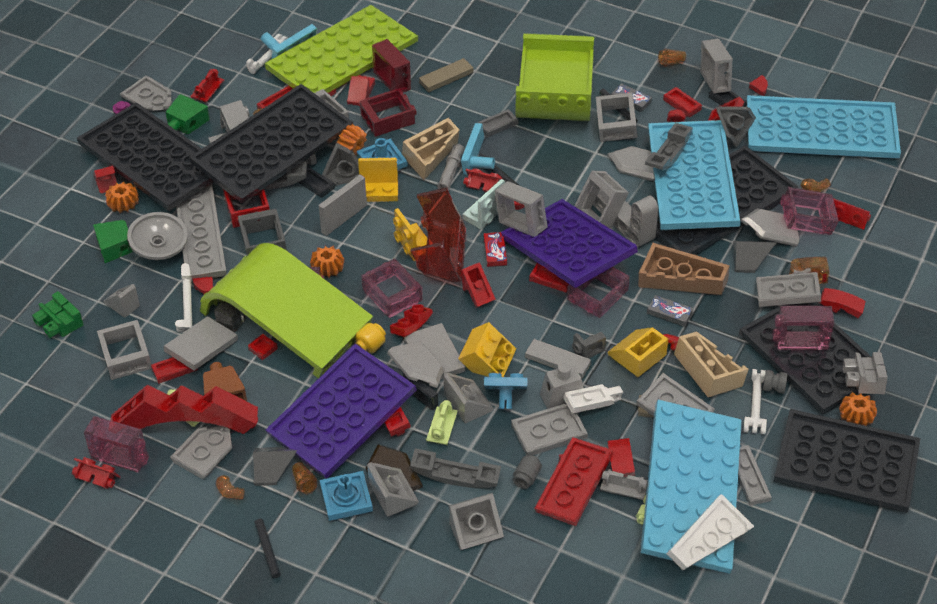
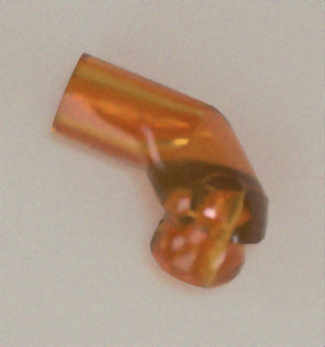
(812, 185)
(227, 490)

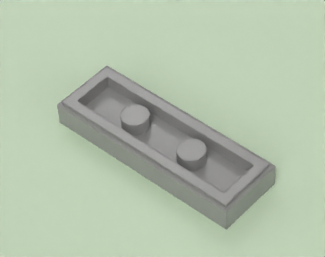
(553, 356)
(751, 478)

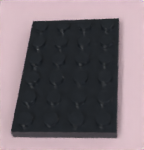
(812, 372)
(848, 460)

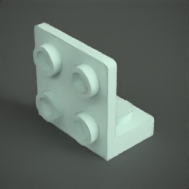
(484, 209)

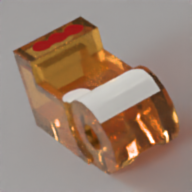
(810, 265)

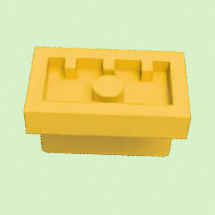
(380, 178)
(408, 235)

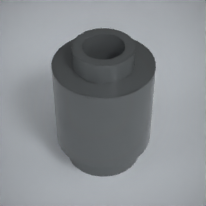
(527, 471)

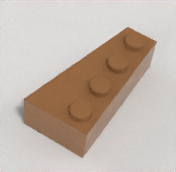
(682, 271)

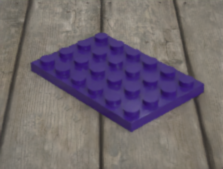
(572, 244)
(341, 410)

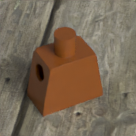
(224, 378)

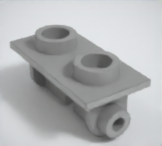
(627, 486)

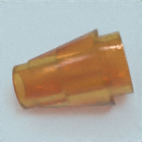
(670, 56)
(304, 479)

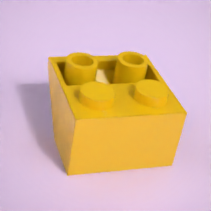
(640, 350)
(487, 351)

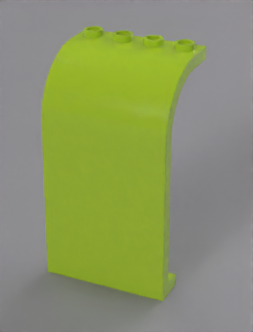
(555, 77)
(291, 305)

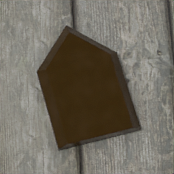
(397, 459)

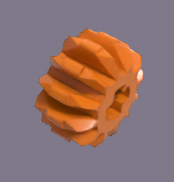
(352, 138)
(122, 197)
(329, 260)
(858, 409)

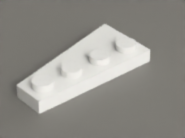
(711, 531)

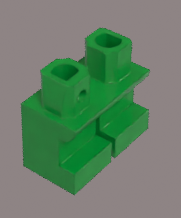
(59, 315)

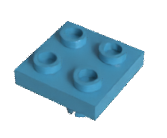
(383, 149)
(505, 386)
(346, 495)

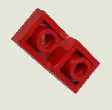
(840, 299)
(412, 320)
(622, 457)

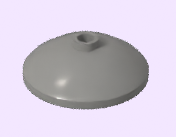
(157, 235)

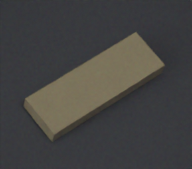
(446, 75)

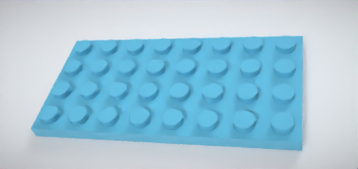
(823, 127)
(700, 183)
(689, 467)

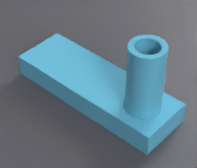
(279, 48)
(470, 156)

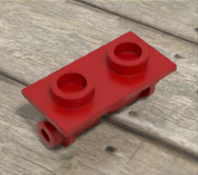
(207, 86)
(477, 177)
(851, 214)
(103, 475)

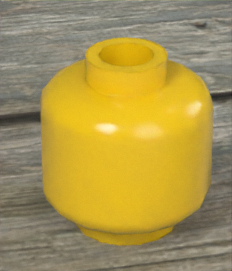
(370, 337)

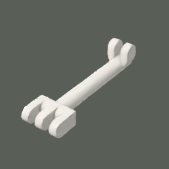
(253, 66)
(183, 325)
(755, 420)

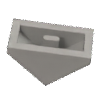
(123, 300)

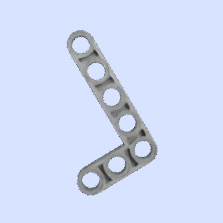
(634, 221)

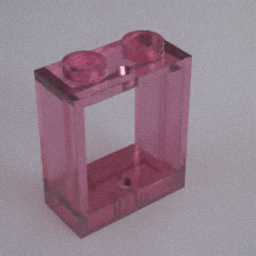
(814, 200)
(617, 280)
(392, 305)
(804, 315)
(116, 444)

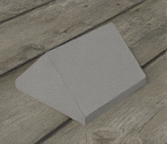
(465, 397)
(391, 488)
(475, 521)

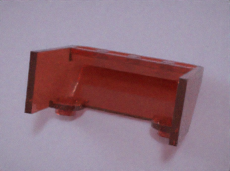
(446, 237)

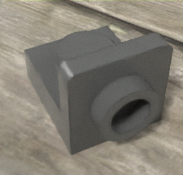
(589, 347)

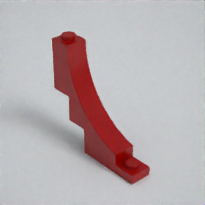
(215, 407)

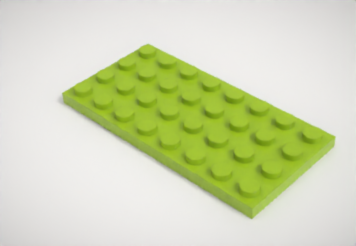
(339, 51)

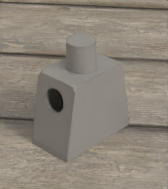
(559, 382)

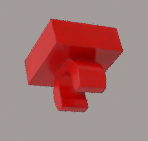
(397, 423)

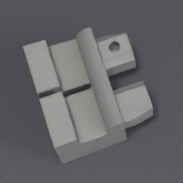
(866, 373)

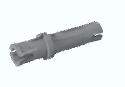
(453, 162)

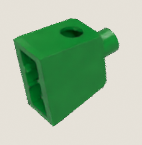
(186, 114)
(112, 239)

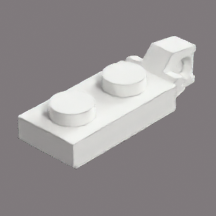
(592, 398)

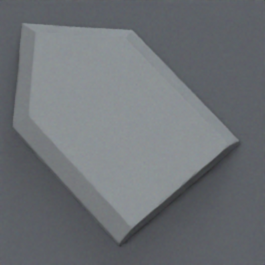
(148, 94)
(632, 162)
(771, 227)
(417, 363)
(203, 450)

